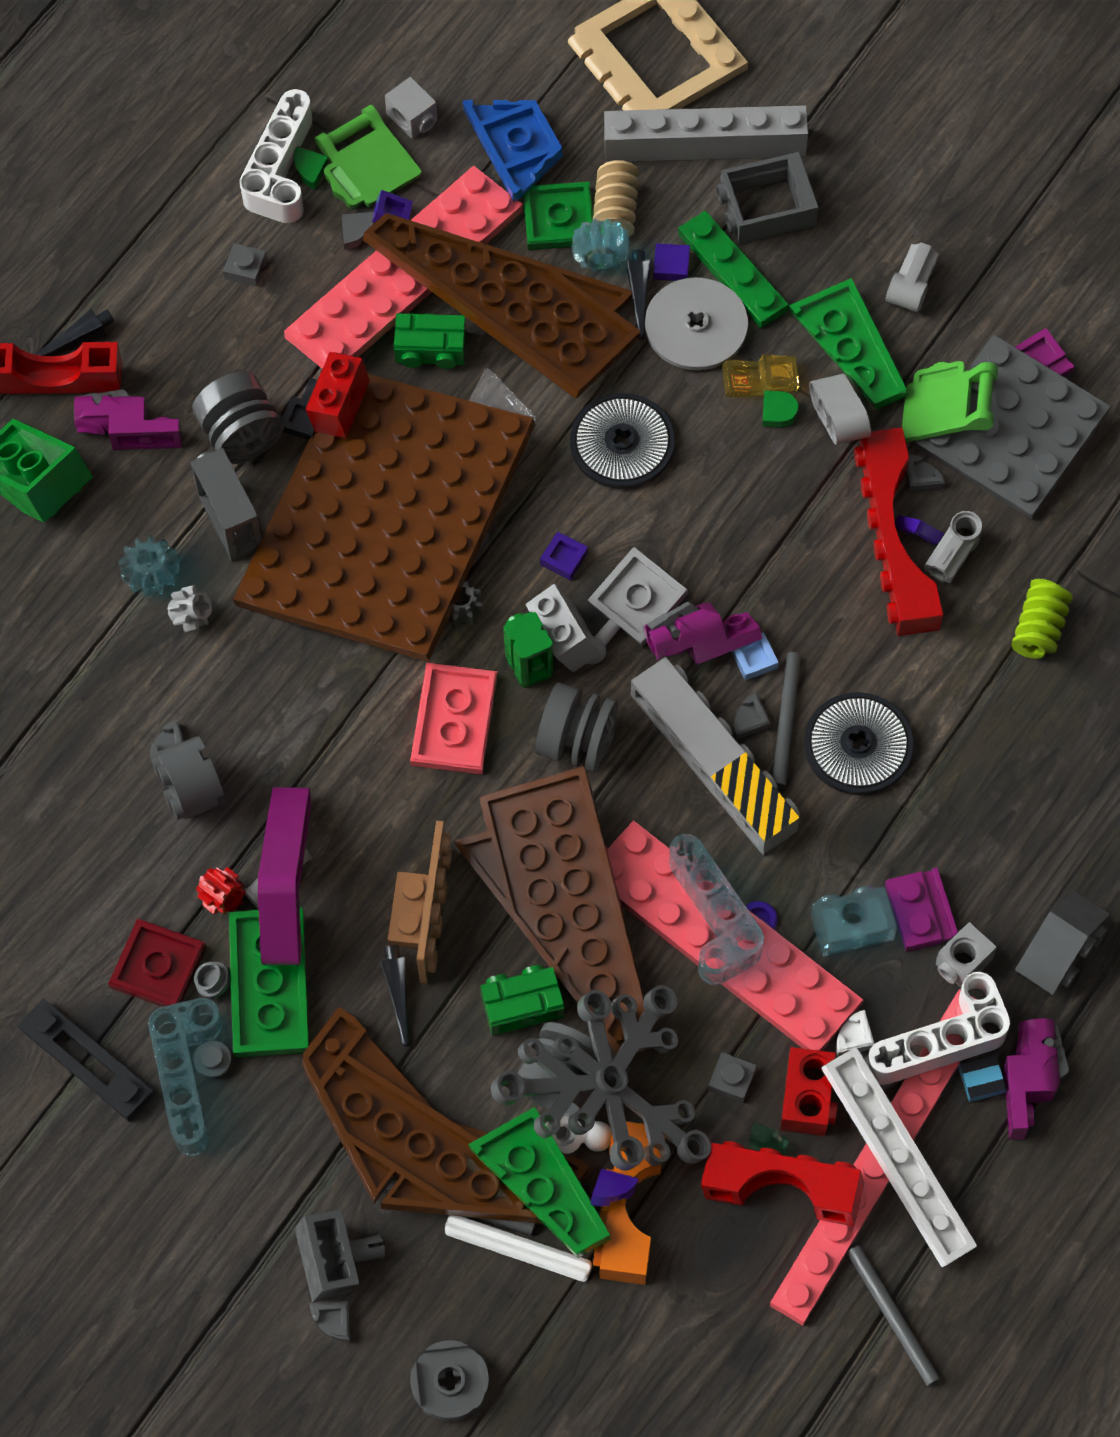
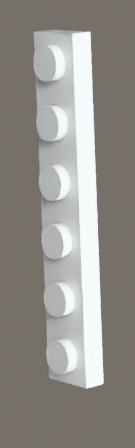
(899, 1157)

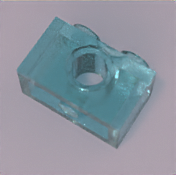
(838, 935)

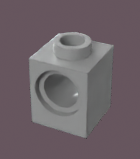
(411, 108)
(968, 941)

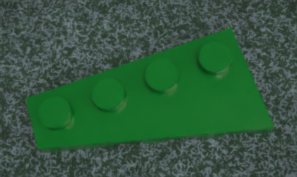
(850, 338)
(542, 1181)

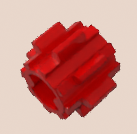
(220, 890)

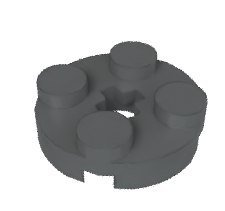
(467, 1395)

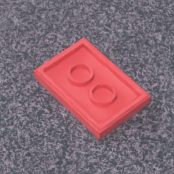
(454, 718)

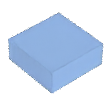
(755, 658)

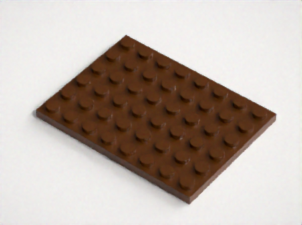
(387, 519)

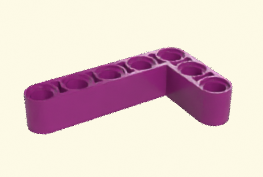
(281, 875)

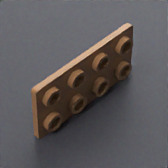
(417, 906)

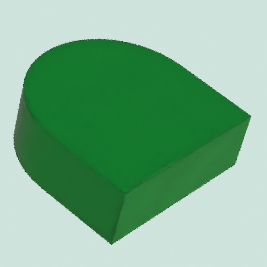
(779, 409)

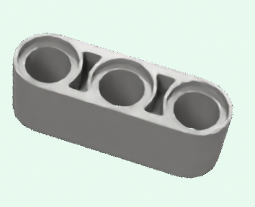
(839, 409)

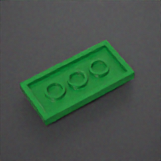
(265, 999)

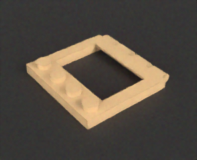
(624, 83)

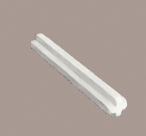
(518, 1247)

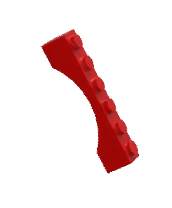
(912, 594)

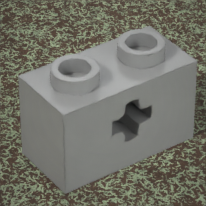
(566, 628)

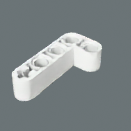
(273, 149)
(934, 1036)

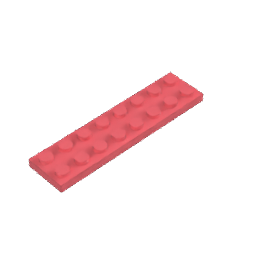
(369, 297)
(780, 987)

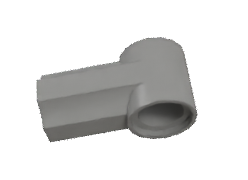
(910, 284)
(954, 548)

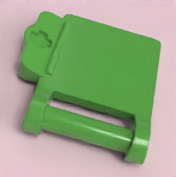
(367, 164)
(941, 400)

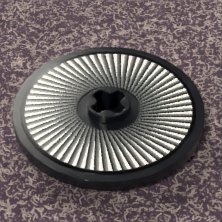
(622, 465)
(872, 766)

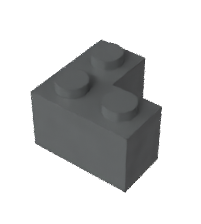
(1065, 935)

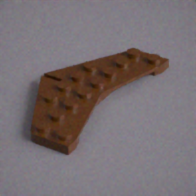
(399, 1135)

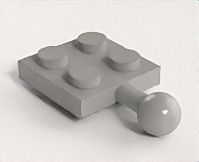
(633, 597)

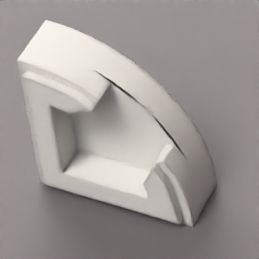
(854, 1034)

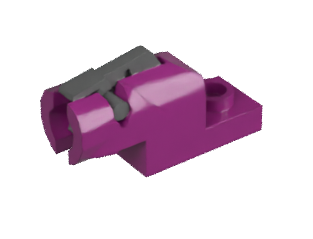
(125, 421)
(699, 632)
(1032, 1073)

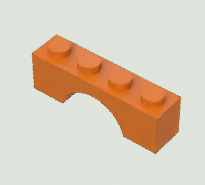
(628, 1251)

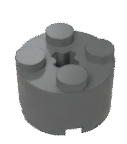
(189, 778)

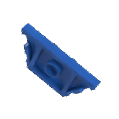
(515, 141)

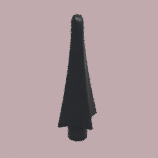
(638, 276)
(85, 329)
(395, 974)

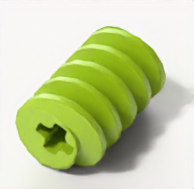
(1041, 619)

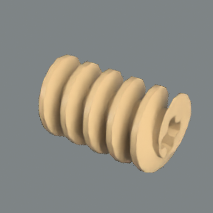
(617, 193)

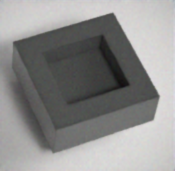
(244, 264)
(732, 1077)

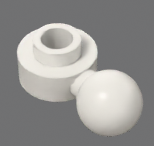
(595, 1139)

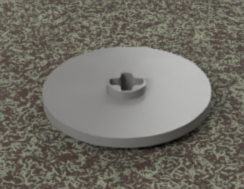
(696, 346)

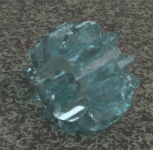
(600, 245)
(141, 576)

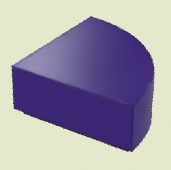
(919, 528)
(612, 1187)

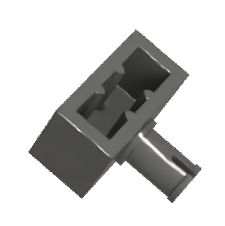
(330, 1255)

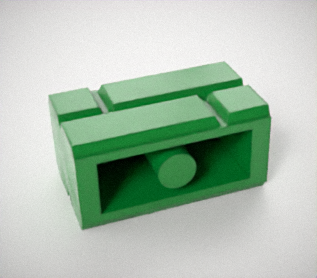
(430, 340)
(528, 649)
(522, 999)

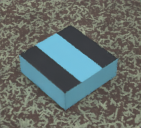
(982, 1078)

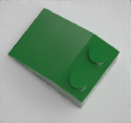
(38, 470)

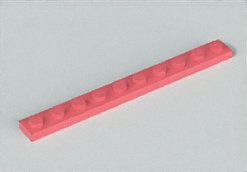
(833, 1240)

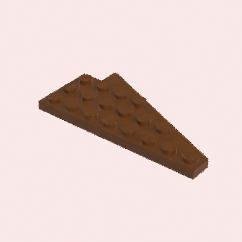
(538, 311)
(557, 883)

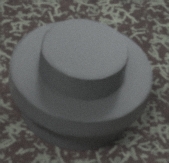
(212, 979)
(212, 1059)

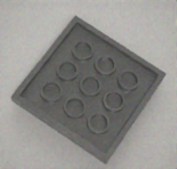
(1035, 432)

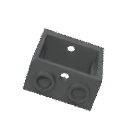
(762, 173)
(226, 503)

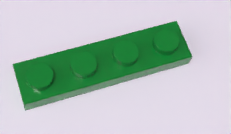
(733, 268)

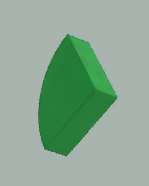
(309, 166)

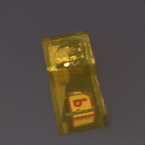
(754, 377)

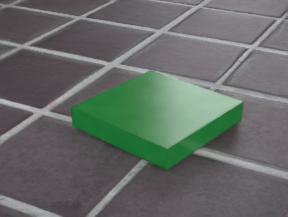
(555, 213)

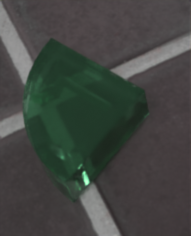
(766, 1137)

